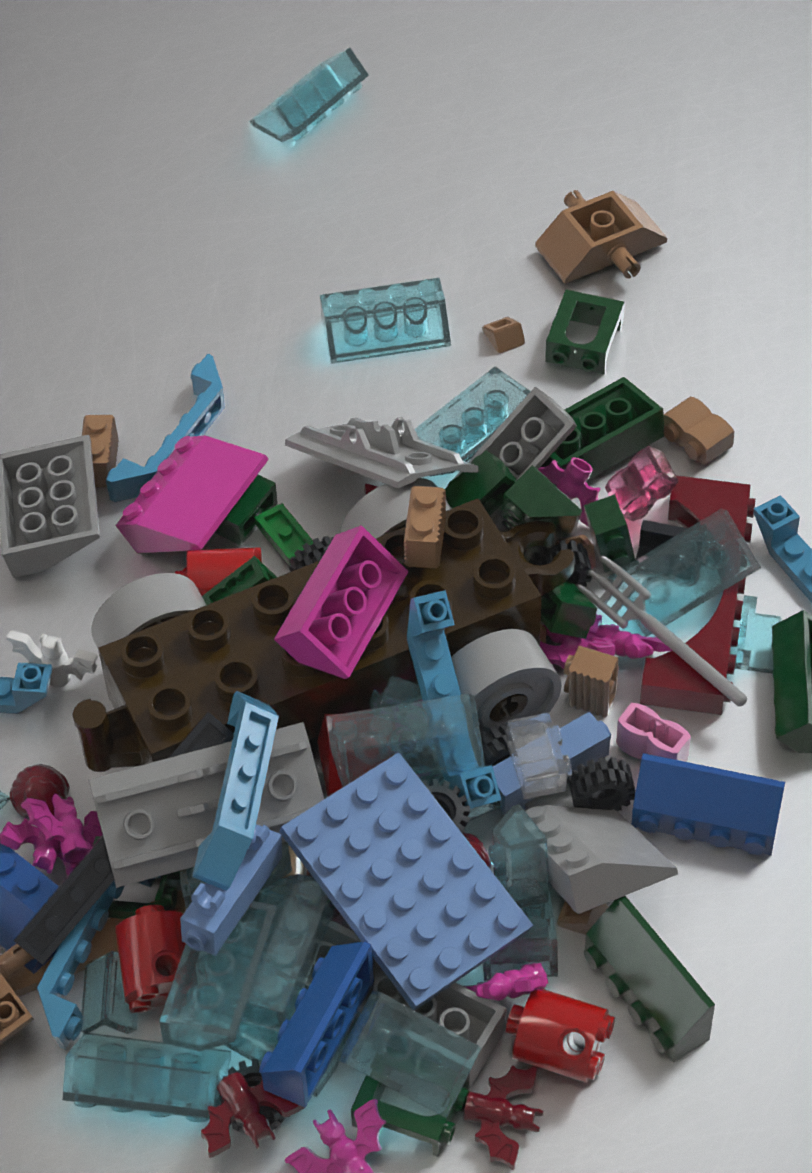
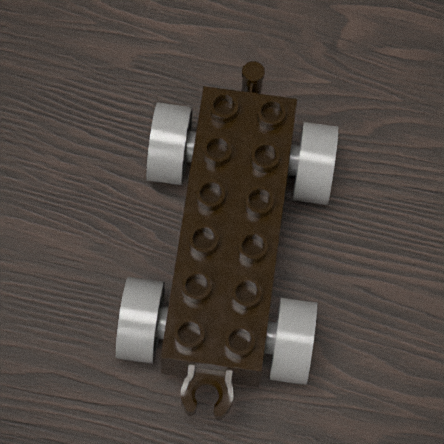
(178, 658)

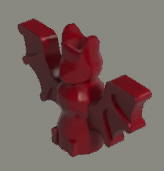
(242, 1105)
(495, 1112)

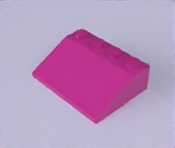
(189, 495)

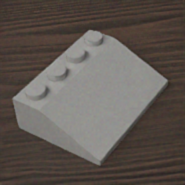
(47, 504)
(597, 855)

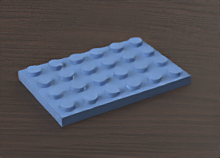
(406, 880)

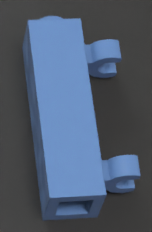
(581, 741)
(218, 911)

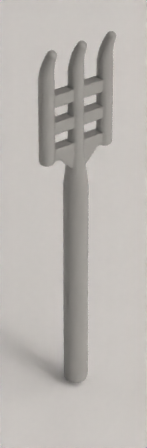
(637, 611)

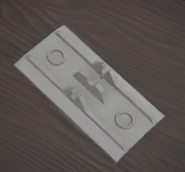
(378, 451)
(167, 808)

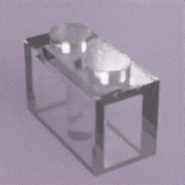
(537, 755)

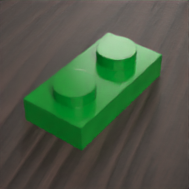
(282, 531)

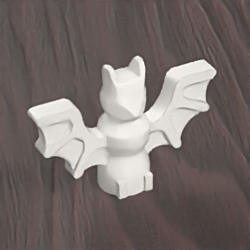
(54, 654)

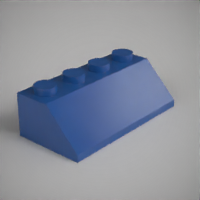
(707, 804)
(21, 896)
(319, 1022)

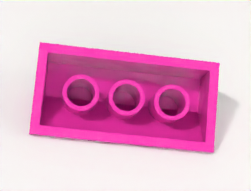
(342, 603)

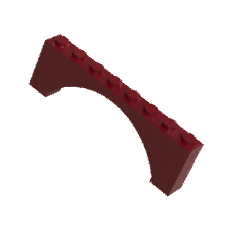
(668, 678)

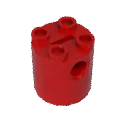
(210, 567)
(149, 955)
(546, 1034)

